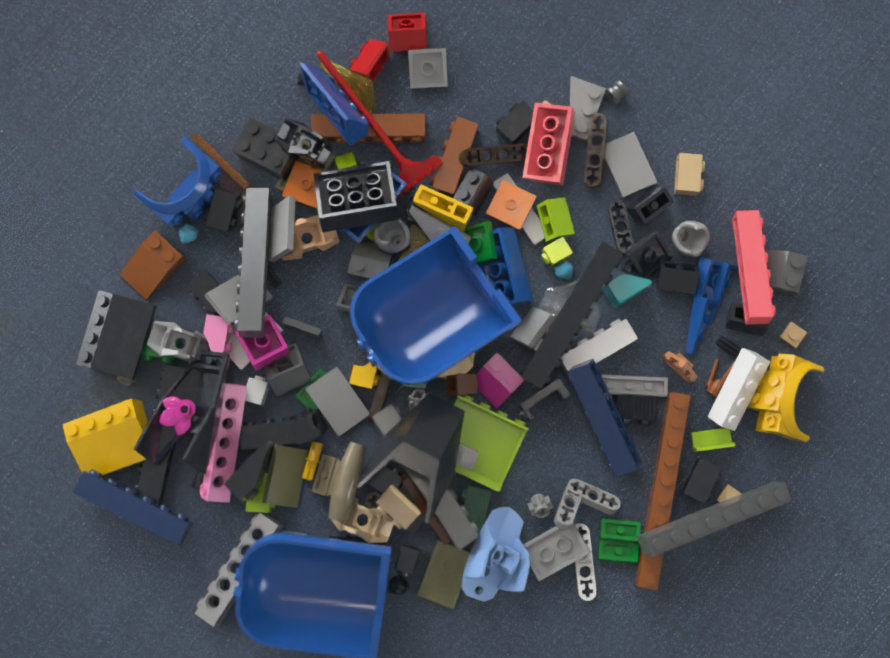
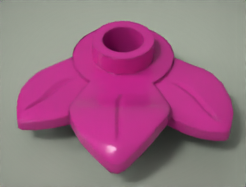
(175, 416)

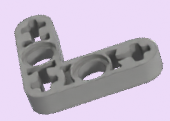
(577, 497)

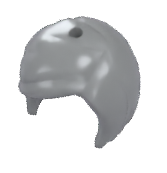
(389, 234)
(690, 238)

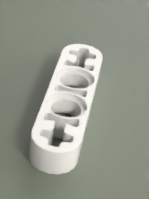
(585, 561)

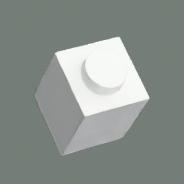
(257, 390)

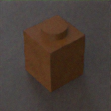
(461, 384)

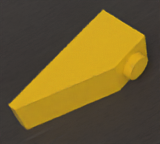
(443, 207)

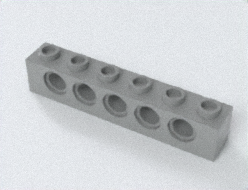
(206, 607)

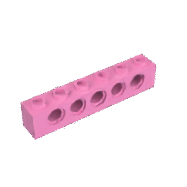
(228, 450)

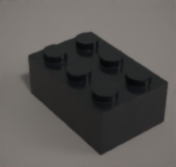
(259, 148)

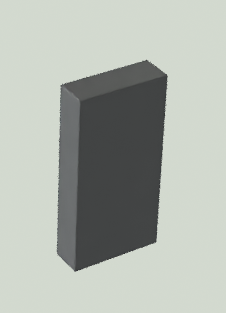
(302, 328)

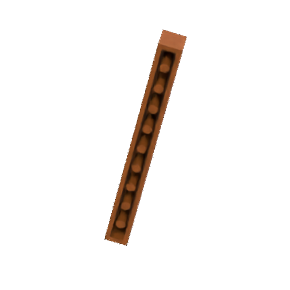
(663, 483)

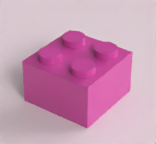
(265, 349)

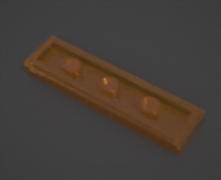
(220, 161)

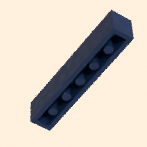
(604, 418)
(133, 507)

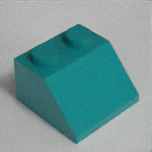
(624, 288)

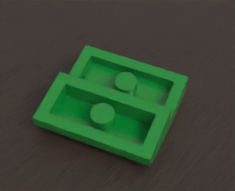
(619, 541)

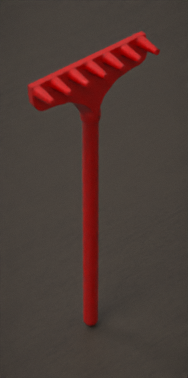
(410, 171)

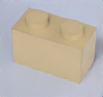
(688, 174)

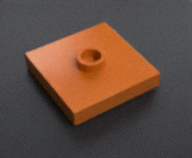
(302, 184)
(511, 205)

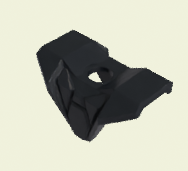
(290, 138)

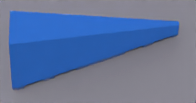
(708, 297)

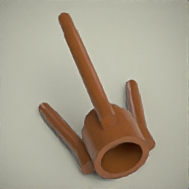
(715, 387)

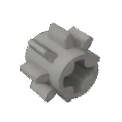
(417, 396)
(540, 505)

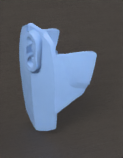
(497, 557)

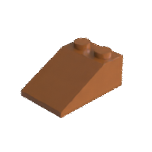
(152, 265)

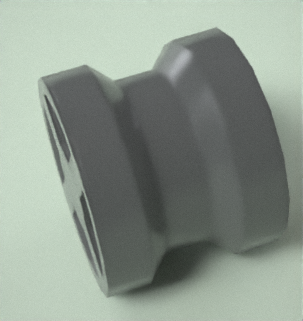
(616, 92)

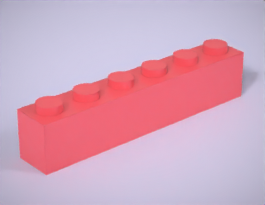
(753, 267)

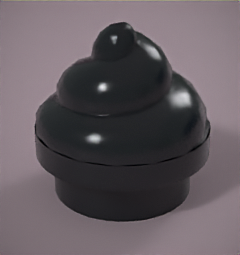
(398, 585)

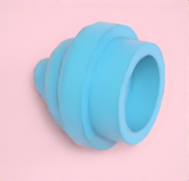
(188, 233)
(564, 270)

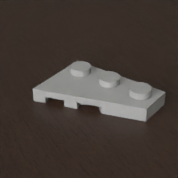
(585, 100)

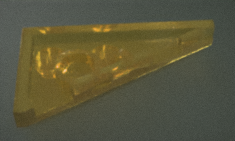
(360, 85)

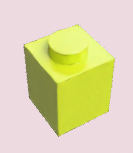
(556, 252)

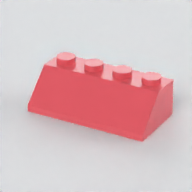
(549, 144)

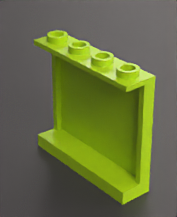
(493, 437)

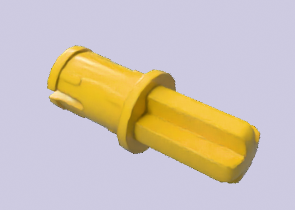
(312, 460)

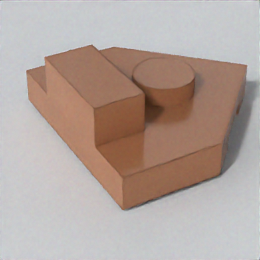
(680, 365)

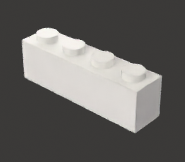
(601, 345)
(738, 389)

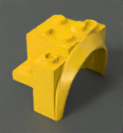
(777, 394)

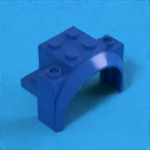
(192, 195)

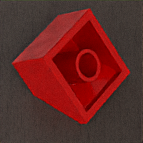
(407, 32)
(371, 59)

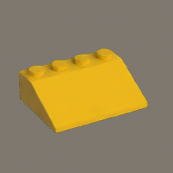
(107, 437)

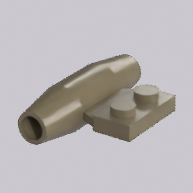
(339, 480)

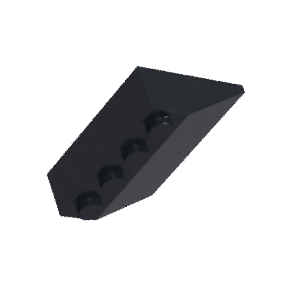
(355, 196)
(116, 335)

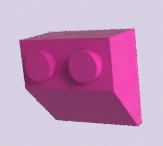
(497, 380)

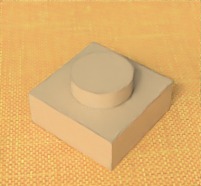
(792, 335)
(727, 493)

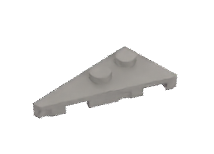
(432, 226)

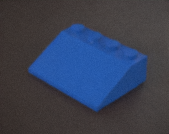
(334, 104)

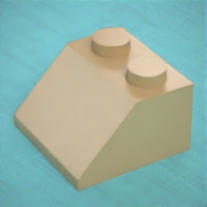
(398, 507)

